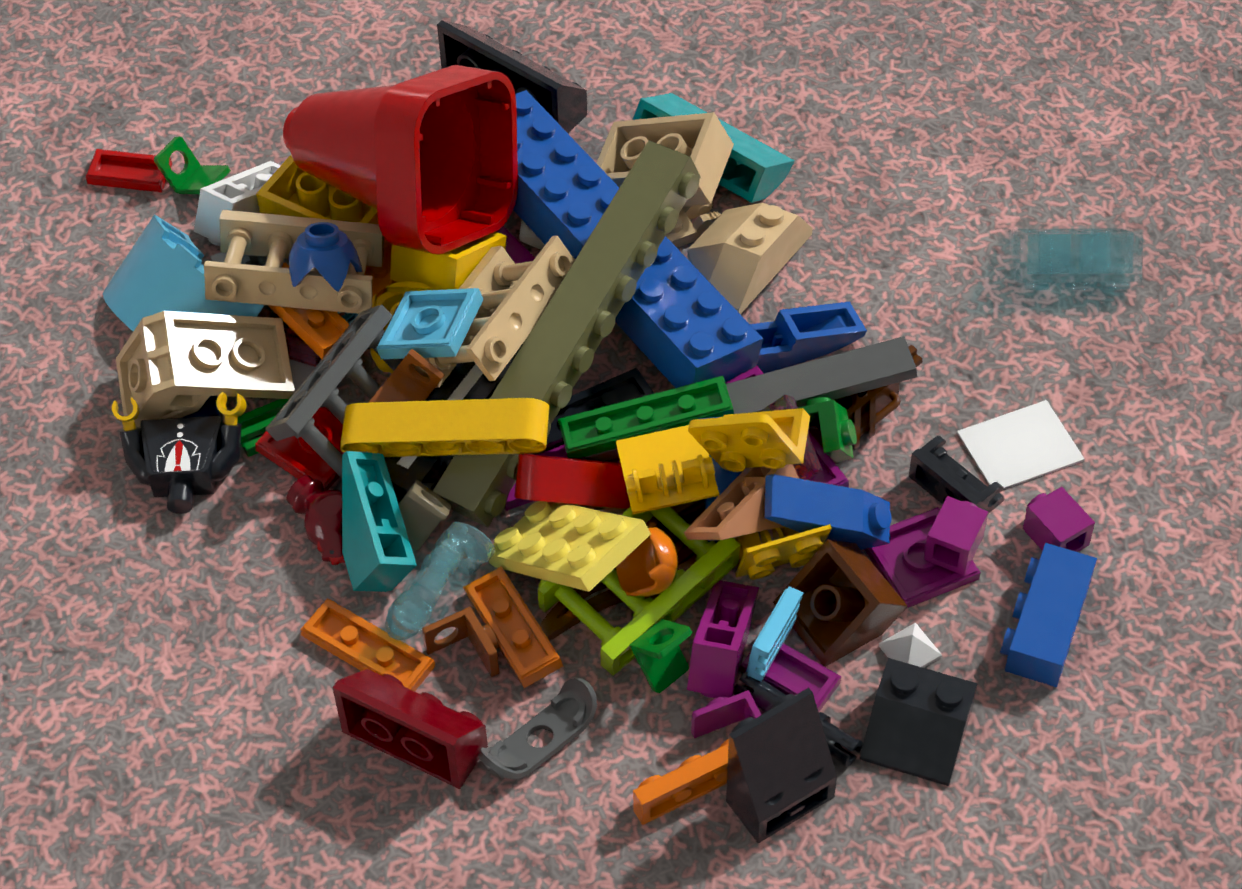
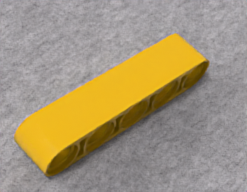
(446, 427)

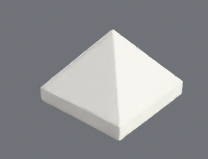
(911, 647)

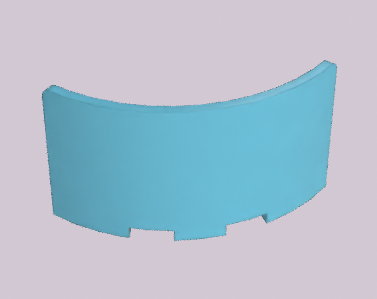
(164, 275)

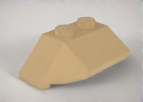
(747, 250)

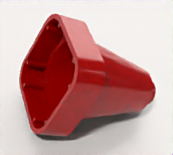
(420, 152)

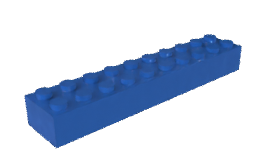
(675, 310)

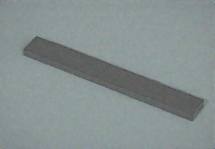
(825, 377)

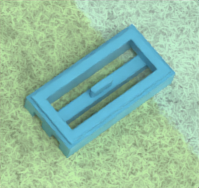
(774, 633)

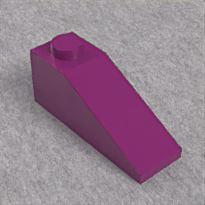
(722, 639)

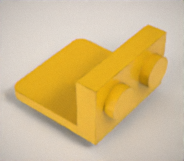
(754, 438)

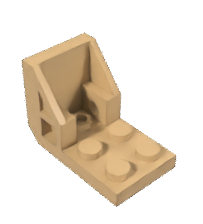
(187, 356)

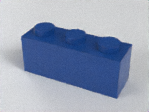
(1048, 614)

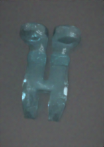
(457, 550)

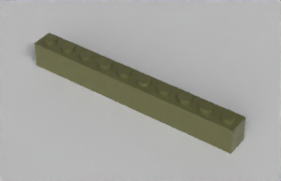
(579, 316)

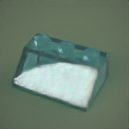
(1076, 257)

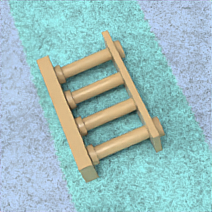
(271, 284)
(510, 308)

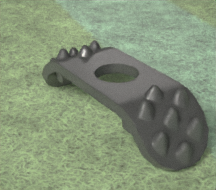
(564, 717)

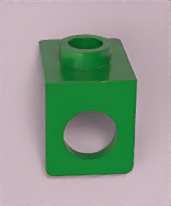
(193, 175)
(660, 653)

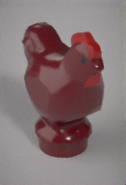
(322, 516)

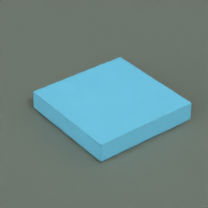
(430, 323)

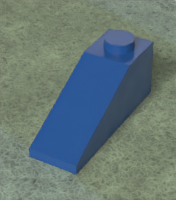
(807, 504)

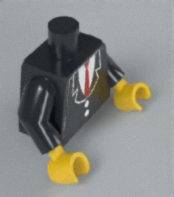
(182, 453)

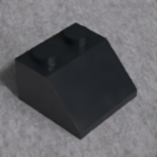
(918, 721)

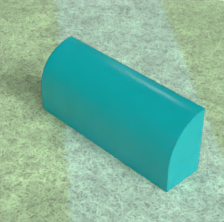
(752, 167)

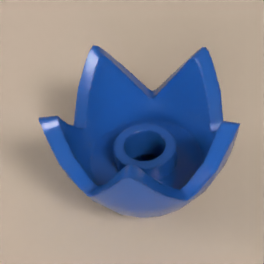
(325, 249)

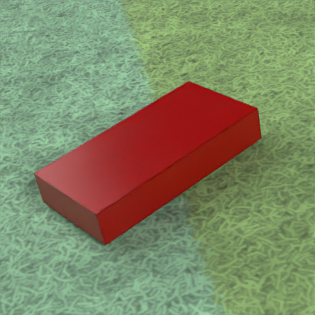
(125, 171)

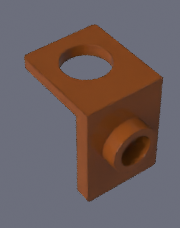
(407, 383)
(465, 625)

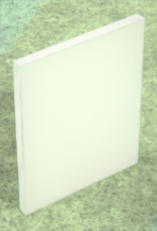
(1020, 445)

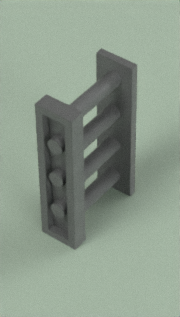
(320, 386)

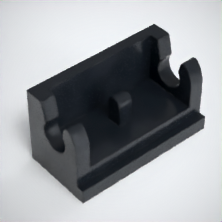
(945, 477)

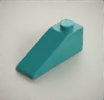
(372, 525)

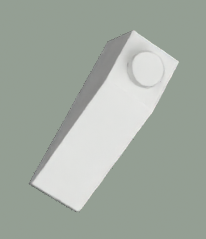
(232, 194)

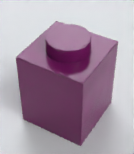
(1058, 521)
(955, 535)

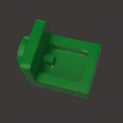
(836, 429)

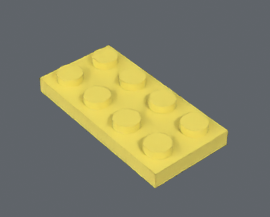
(567, 544)

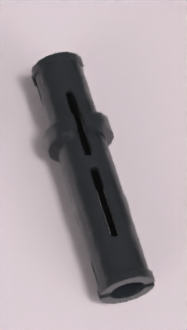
(767, 695)

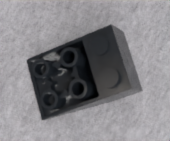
(779, 766)

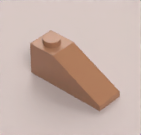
(739, 507)

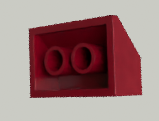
(410, 725)

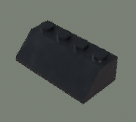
(469, 48)

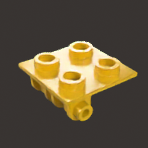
(665, 469)
(788, 546)

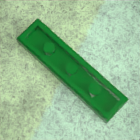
(601, 428)

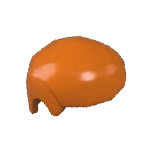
(649, 567)

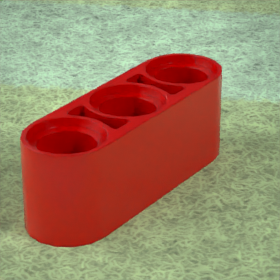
(571, 481)

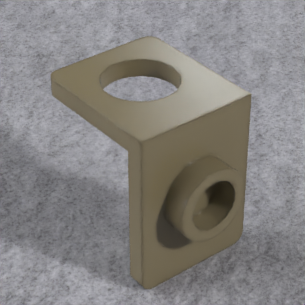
(422, 513)

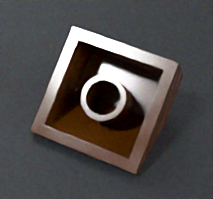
(842, 601)

